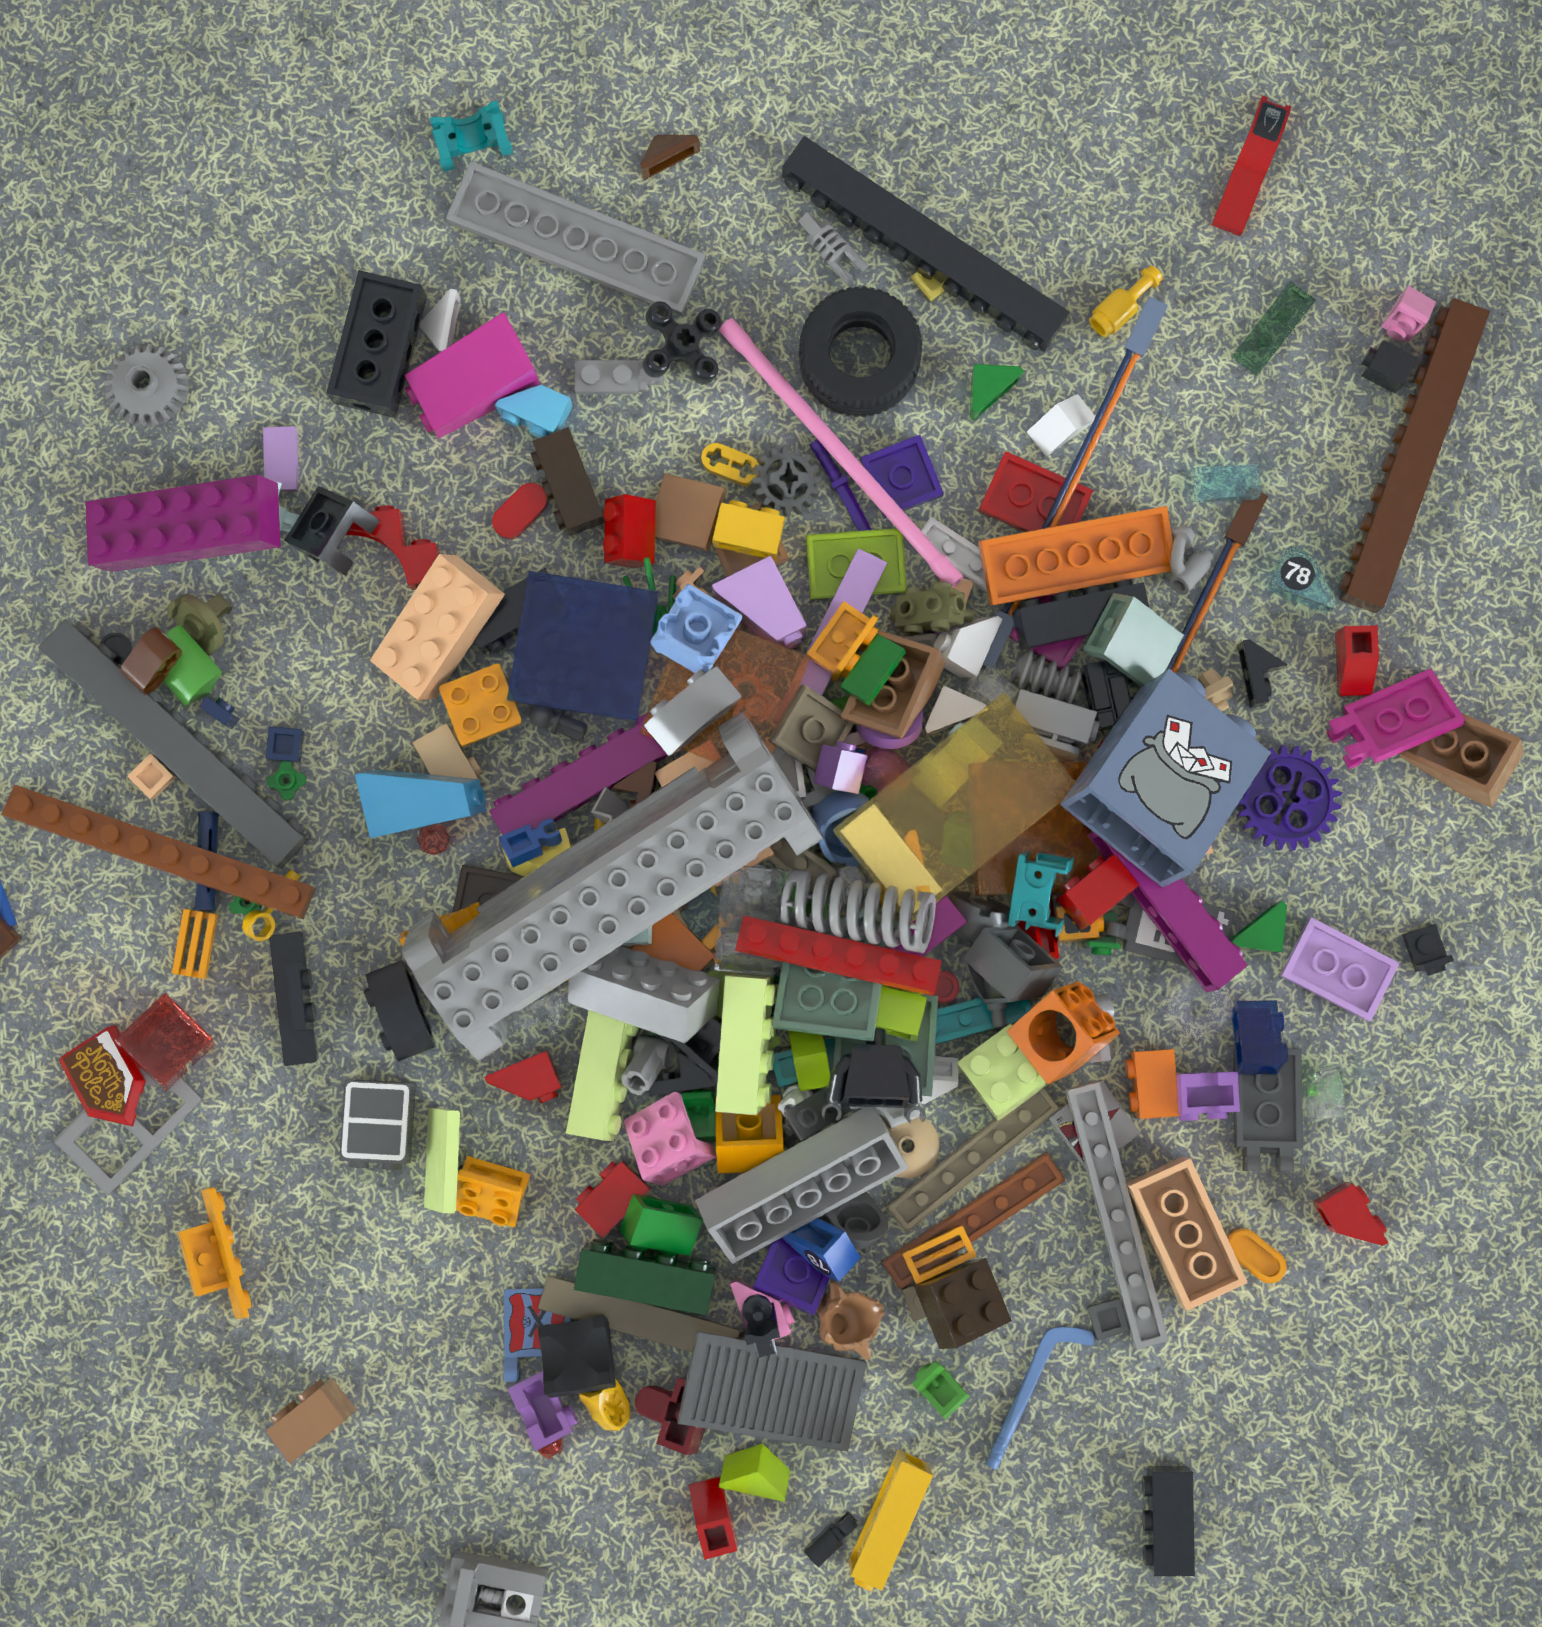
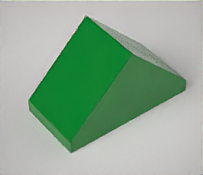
(990, 384)
(1265, 931)

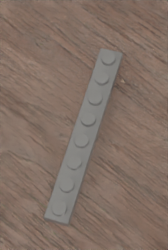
(1116, 1215)

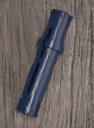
(209, 841)

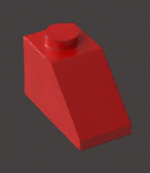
(529, 1078)

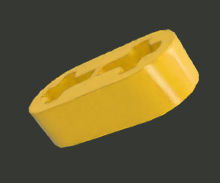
(727, 471)

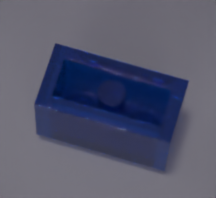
(1258, 1037)

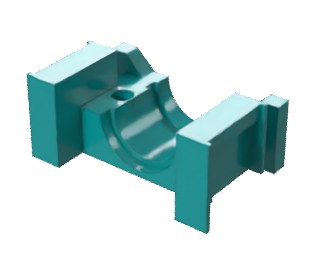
(470, 134)
(1035, 891)

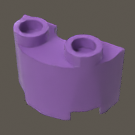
(1207, 1093)
(543, 1416)

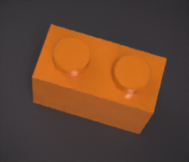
(1153, 1083)

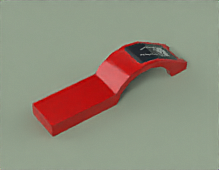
(1251, 166)

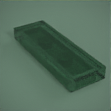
(1273, 328)

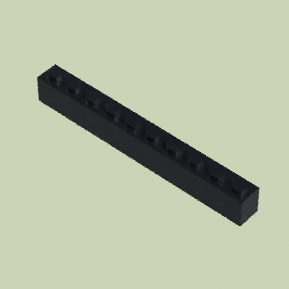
(923, 244)

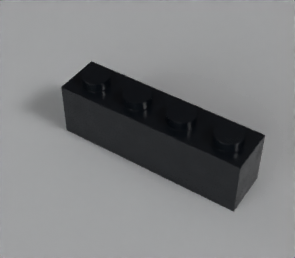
(1066, 615)

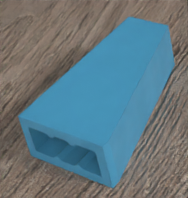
(413, 800)

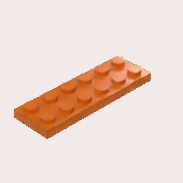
(1076, 555)

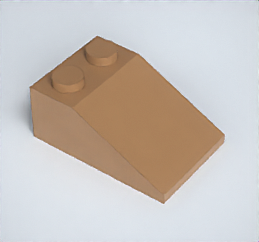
(902, 694)
(1470, 759)

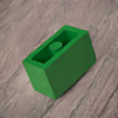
(661, 1225)

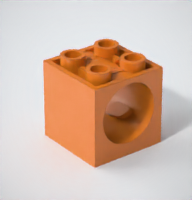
(1039, 1038)

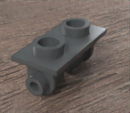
(807, 1117)

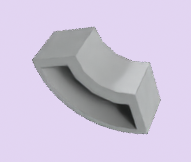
(692, 710)

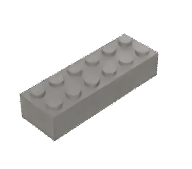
(801, 1184)

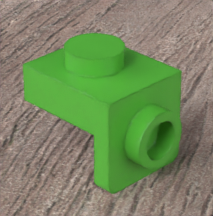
(940, 1388)

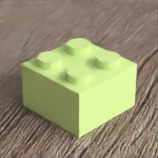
(1001, 1074)

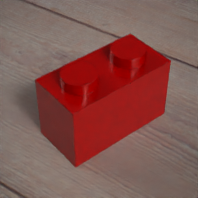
(629, 530)
(1097, 891)
(610, 1199)

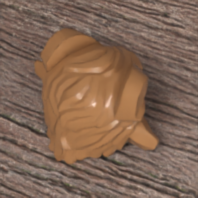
(849, 1320)

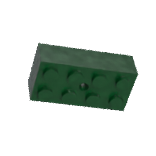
(645, 1278)

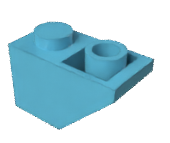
(536, 408)

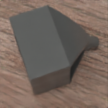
(1008, 968)

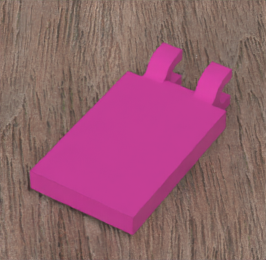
(1396, 719)

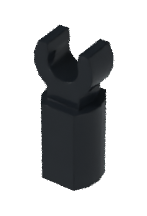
(830, 1539)

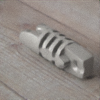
(831, 246)

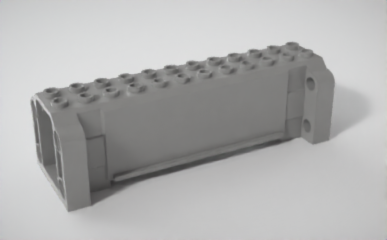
(607, 888)

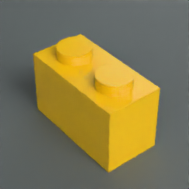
(748, 530)

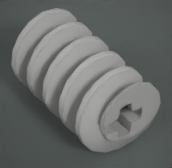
(1046, 677)

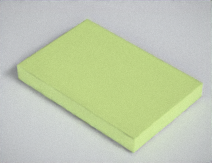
(442, 1160)

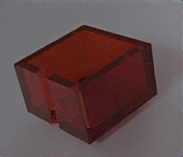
(164, 1042)

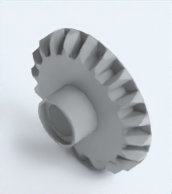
(158, 400)

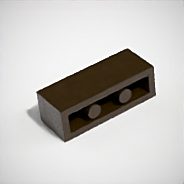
(567, 482)

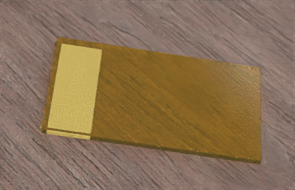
(957, 805)

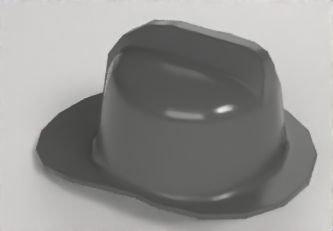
(861, 1221)

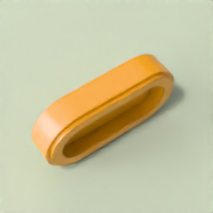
(1257, 1255)

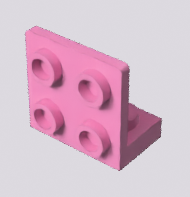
(665, 1141)

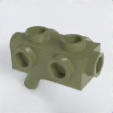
(930, 609)

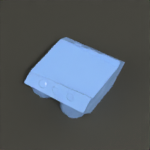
(695, 630)

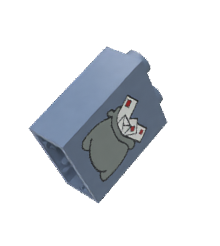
(1167, 777)

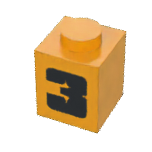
(1071, 931)

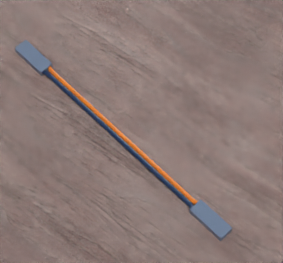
(1136, 344)

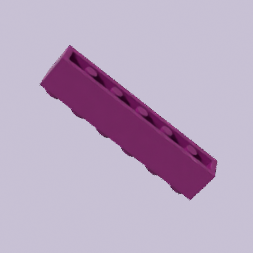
(578, 782)
(1184, 924)

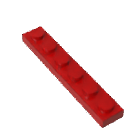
(838, 955)

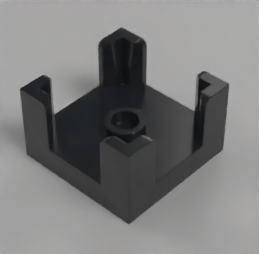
(325, 524)

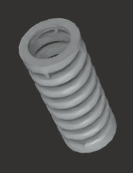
(803, 881)

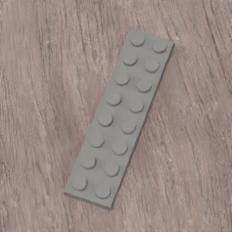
(575, 238)

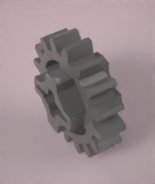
(772, 481)

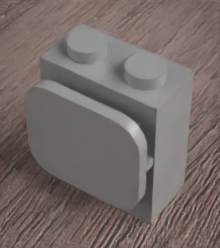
(1059, 724)

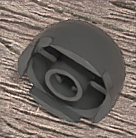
(978, 915)

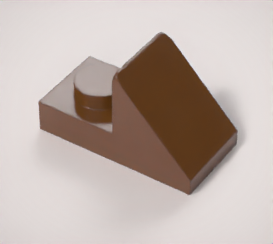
(639, 783)

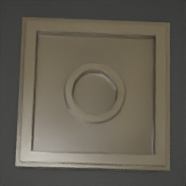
(807, 725)

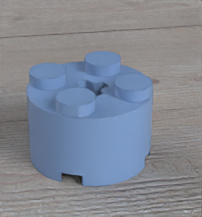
(828, 815)

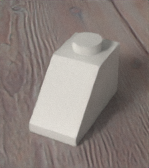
(967, 645)

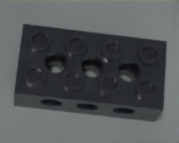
(362, 329)

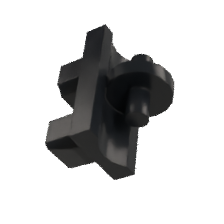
(760, 1324)

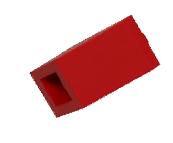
(1356, 659)
(1347, 1214)
(713, 1518)

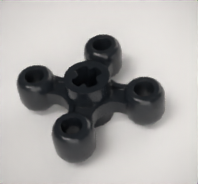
(673, 347)

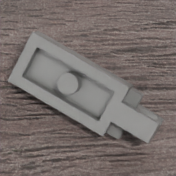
(612, 377)

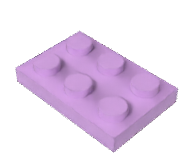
(1339, 969)

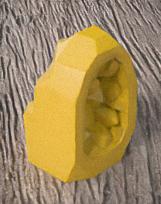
(608, 1407)

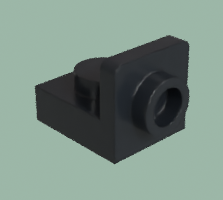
(1427, 950)

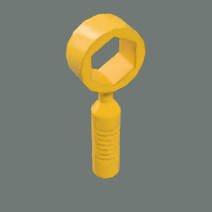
(252, 916)

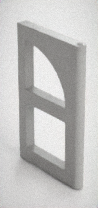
(150, 1141)

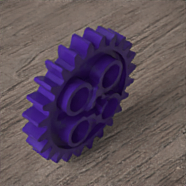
(1313, 811)

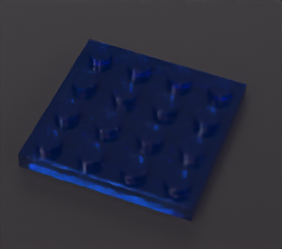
(583, 646)

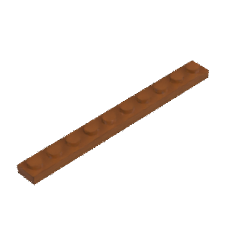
(159, 852)

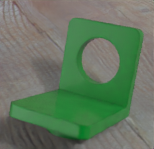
(1105, 944)

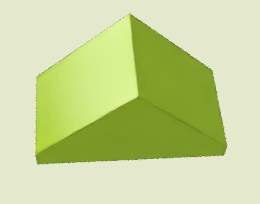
(809, 1060)
(755, 1473)

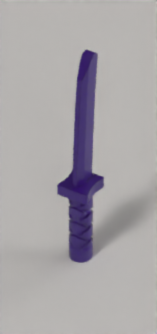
(840, 484)

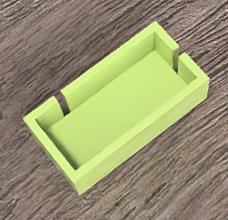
(745, 1044)

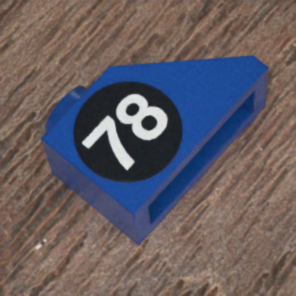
(824, 1248)

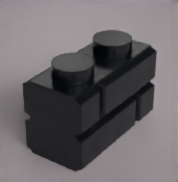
(1106, 692)

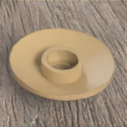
(925, 1147)

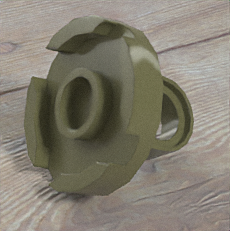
(201, 619)

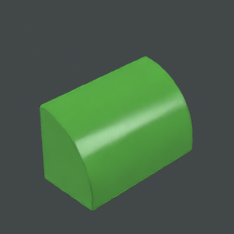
(193, 672)

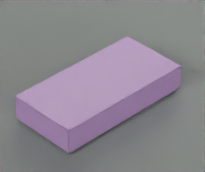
(281, 456)

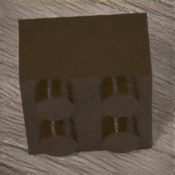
(962, 1303)

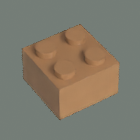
(304, 1425)

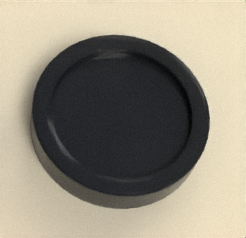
(119, 645)

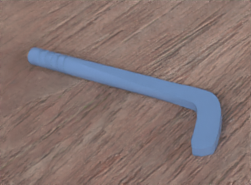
(1049, 1339)

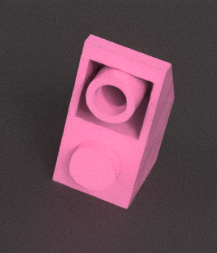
(1408, 315)

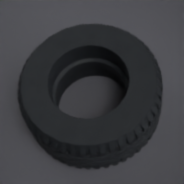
(870, 310)

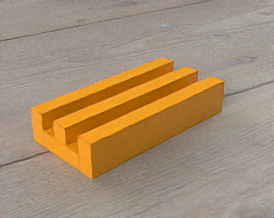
(182, 941)
(959, 1230)

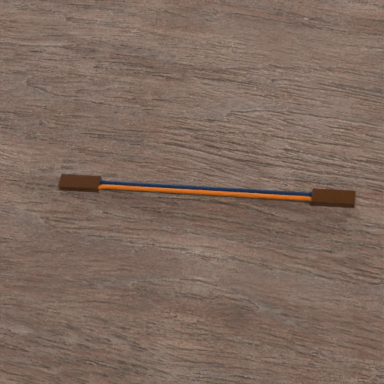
(1238, 533)

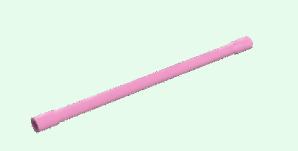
(743, 344)

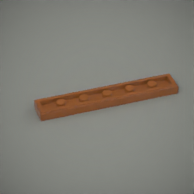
(981, 1214)

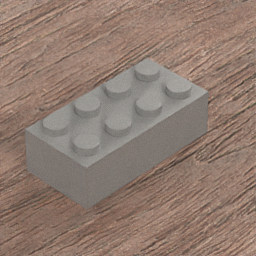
(647, 993)

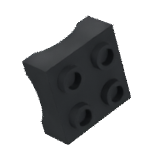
(576, 1357)

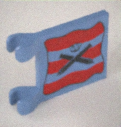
(521, 1327)

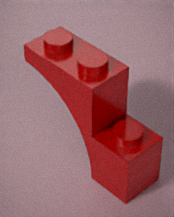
(391, 533)

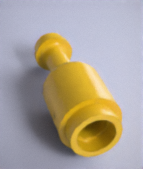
(1122, 304)

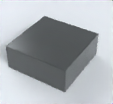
(1108, 1318)

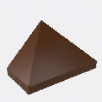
(667, 151)

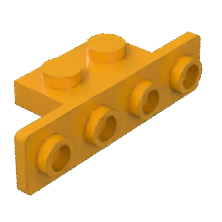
(210, 1256)

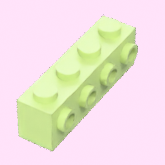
(599, 1078)

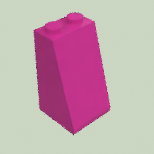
(471, 377)

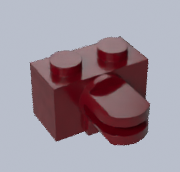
(664, 1407)

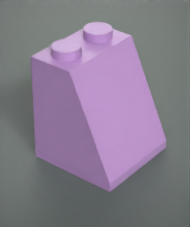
(764, 603)

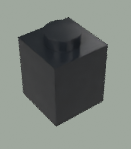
(1387, 366)

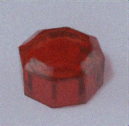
(434, 839)

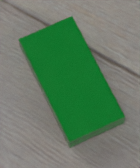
(873, 669)

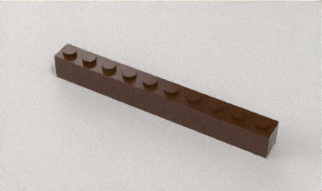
(1414, 455)

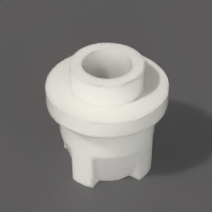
(792, 1097)

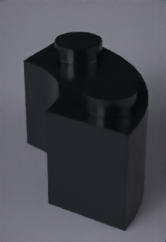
(399, 1011)

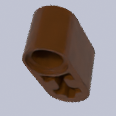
(151, 660)

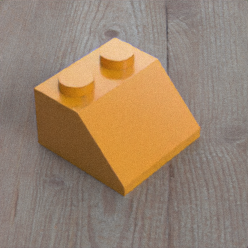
(748, 1140)

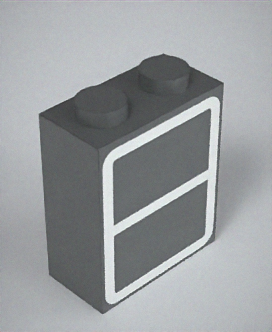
(377, 1123)

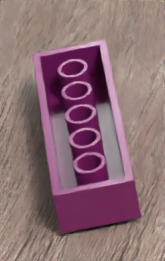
(183, 523)

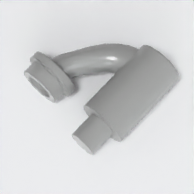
(1186, 574)

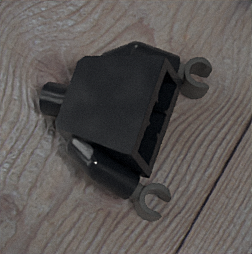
(875, 1078)

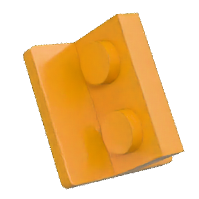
(841, 639)
(480, 705)
(490, 1191)

